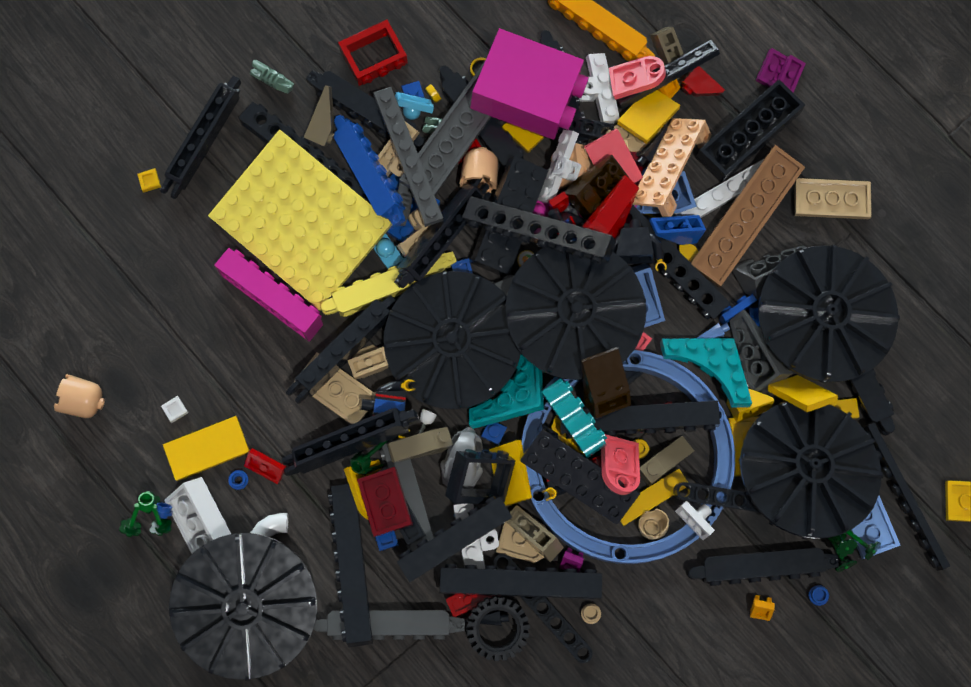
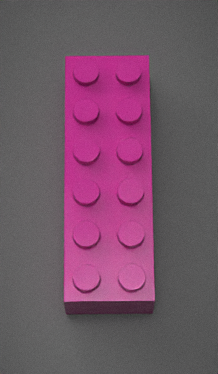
(268, 294)

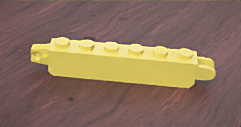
(378, 286)

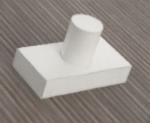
(696, 519)

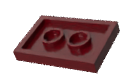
(384, 501)

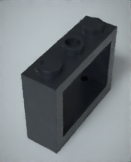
(500, 482)

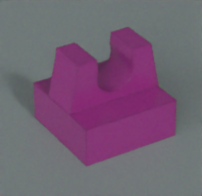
(571, 561)

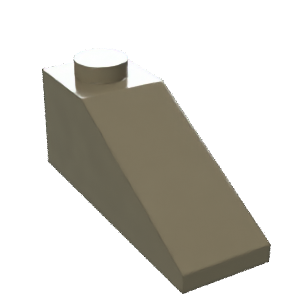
(668, 47)
(322, 122)
(420, 445)
(665, 460)
(535, 534)

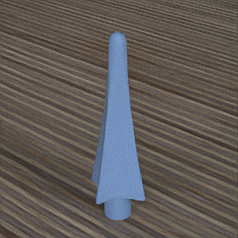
(716, 331)

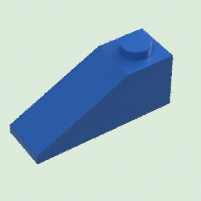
(679, 229)

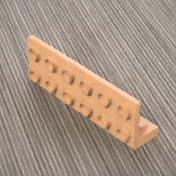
(669, 162)

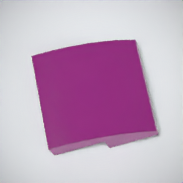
(781, 67)

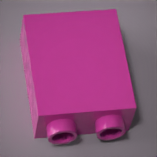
(529, 84)

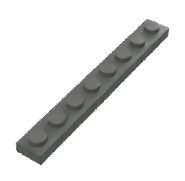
(408, 157)

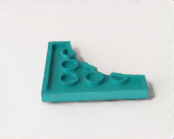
(718, 359)
(518, 397)

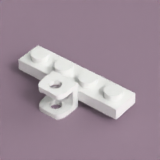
(600, 88)
(560, 166)
(473, 553)

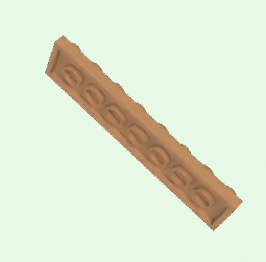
(747, 215)

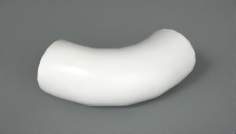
(272, 525)

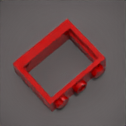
(366, 37)

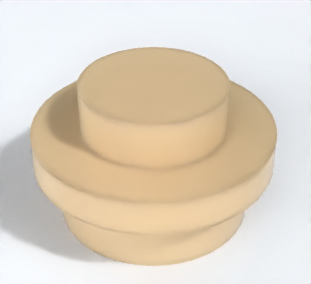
(591, 613)

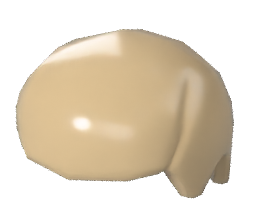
(653, 524)

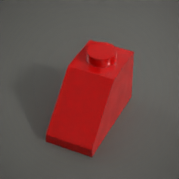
(701, 84)

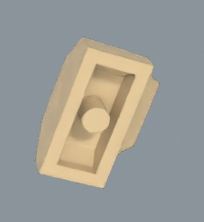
(368, 362)

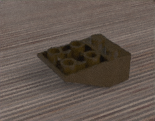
(594, 185)
(605, 383)

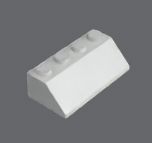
(196, 514)

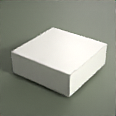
(174, 409)

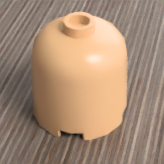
(480, 164)
(79, 397)

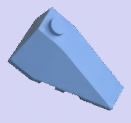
(682, 195)

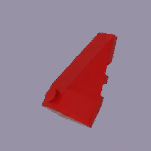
(614, 209)

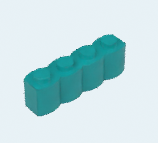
(574, 418)

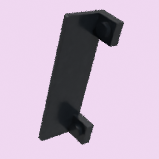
(575, 474)

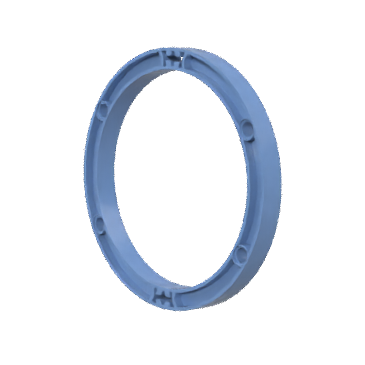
(723, 471)

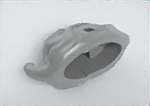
(463, 440)

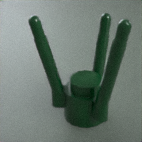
(361, 462)

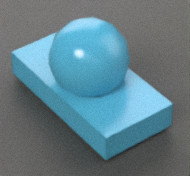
(413, 105)
(388, 252)

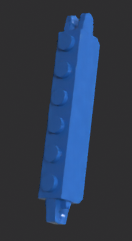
(369, 171)

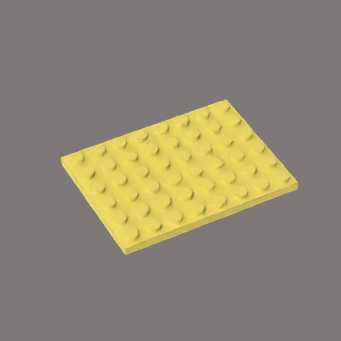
(300, 219)

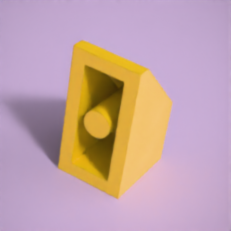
(759, 405)

